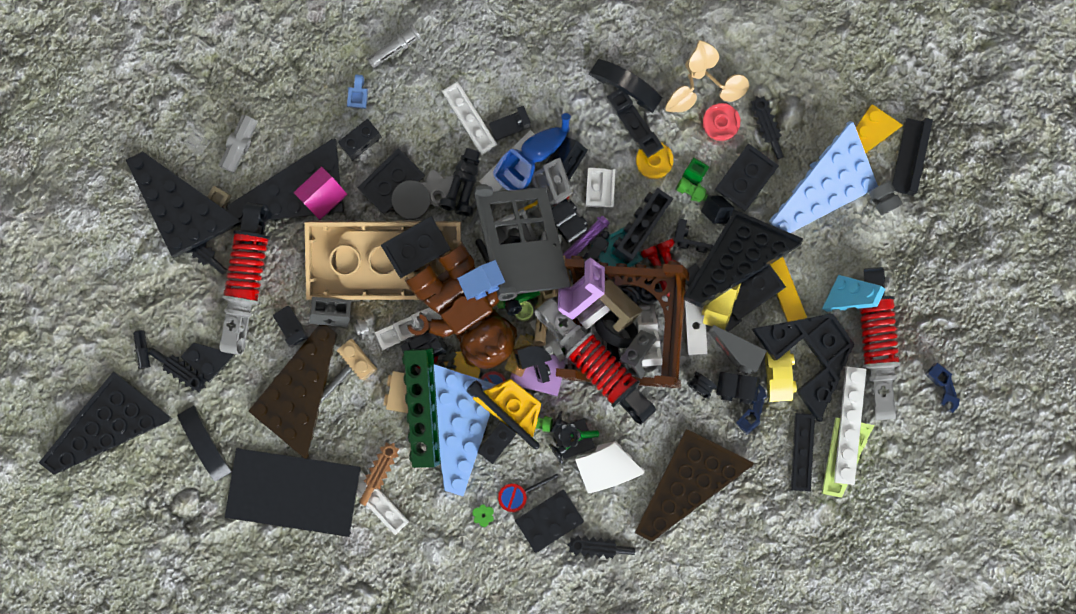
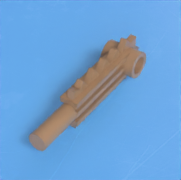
(378, 472)

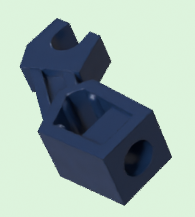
(950, 394)
(743, 423)

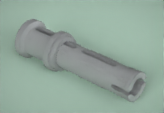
(401, 41)

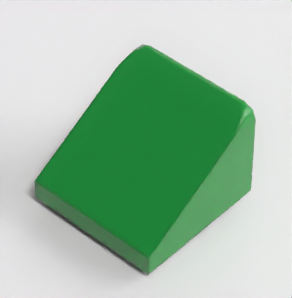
(695, 171)

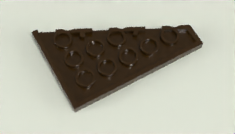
(294, 396)
(691, 478)

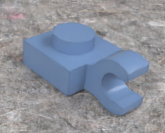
(357, 96)

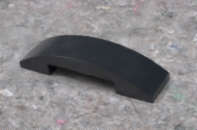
(626, 82)
(634, 123)
(203, 444)

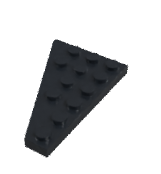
(279, 189)
(179, 210)
(739, 253)
(108, 420)

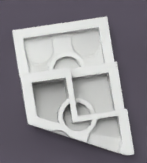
(607, 467)

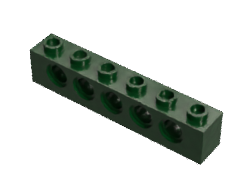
(427, 398)

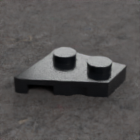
(206, 360)

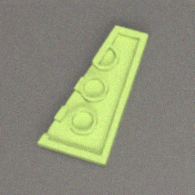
(838, 489)

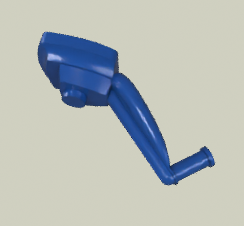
(517, 167)

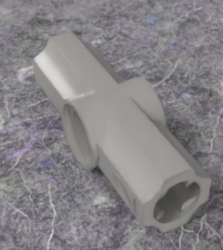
(238, 143)

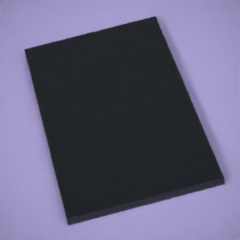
(292, 492)

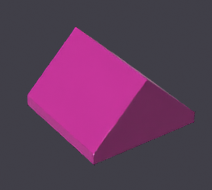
(320, 193)

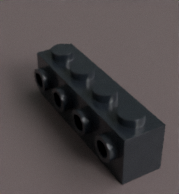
(644, 222)

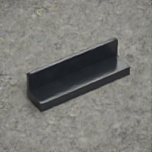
(911, 156)

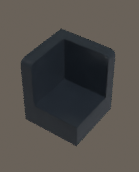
(717, 209)

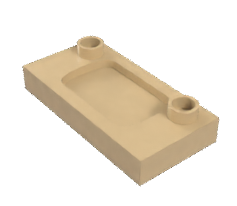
(350, 264)

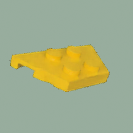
(515, 402)

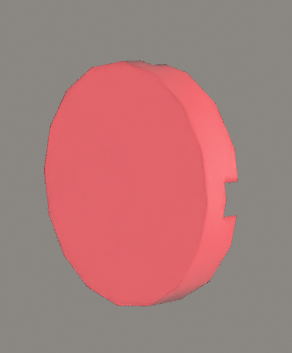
(721, 122)

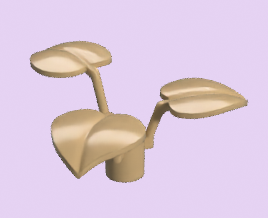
(705, 57)

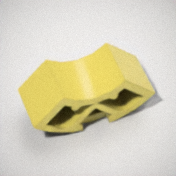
(720, 309)
(780, 377)

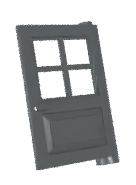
(523, 265)

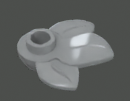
(437, 185)

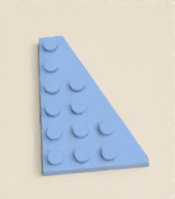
(834, 181)
(459, 425)

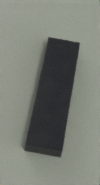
(802, 452)

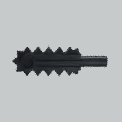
(768, 126)
(206, 256)
(179, 370)
(598, 547)

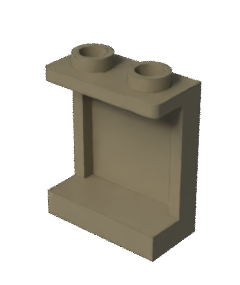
(620, 305)

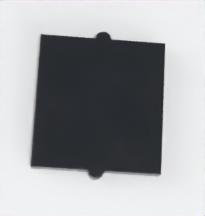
(583, 445)

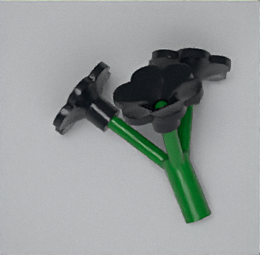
(569, 436)

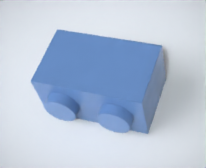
(481, 280)

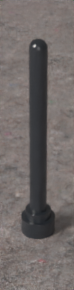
(511, 306)
(476, 390)

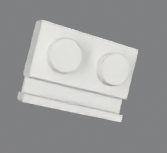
(600, 187)
(593, 313)

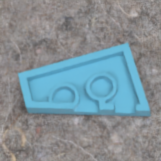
(853, 293)

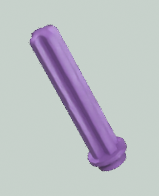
(587, 237)

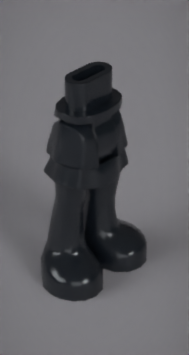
(466, 172)

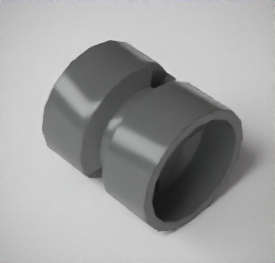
(885, 198)

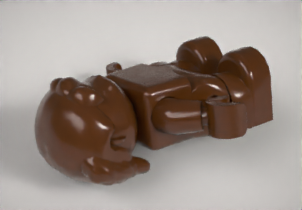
(486, 338)

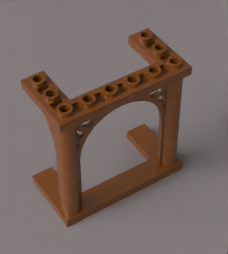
(676, 278)

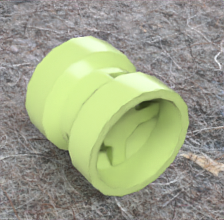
(527, 309)

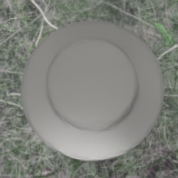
(361, 328)

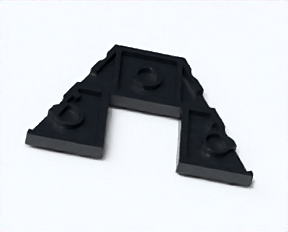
(827, 342)

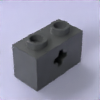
(330, 311)

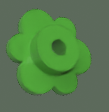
(483, 521)

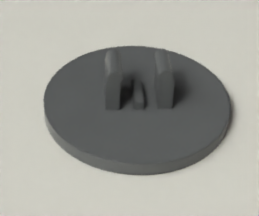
(410, 199)

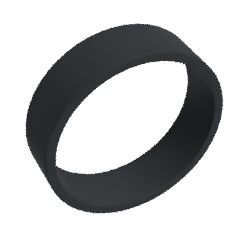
(612, 338)

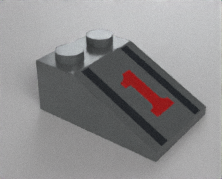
(739, 351)

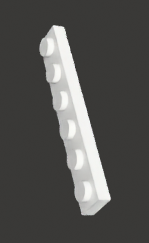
(850, 425)

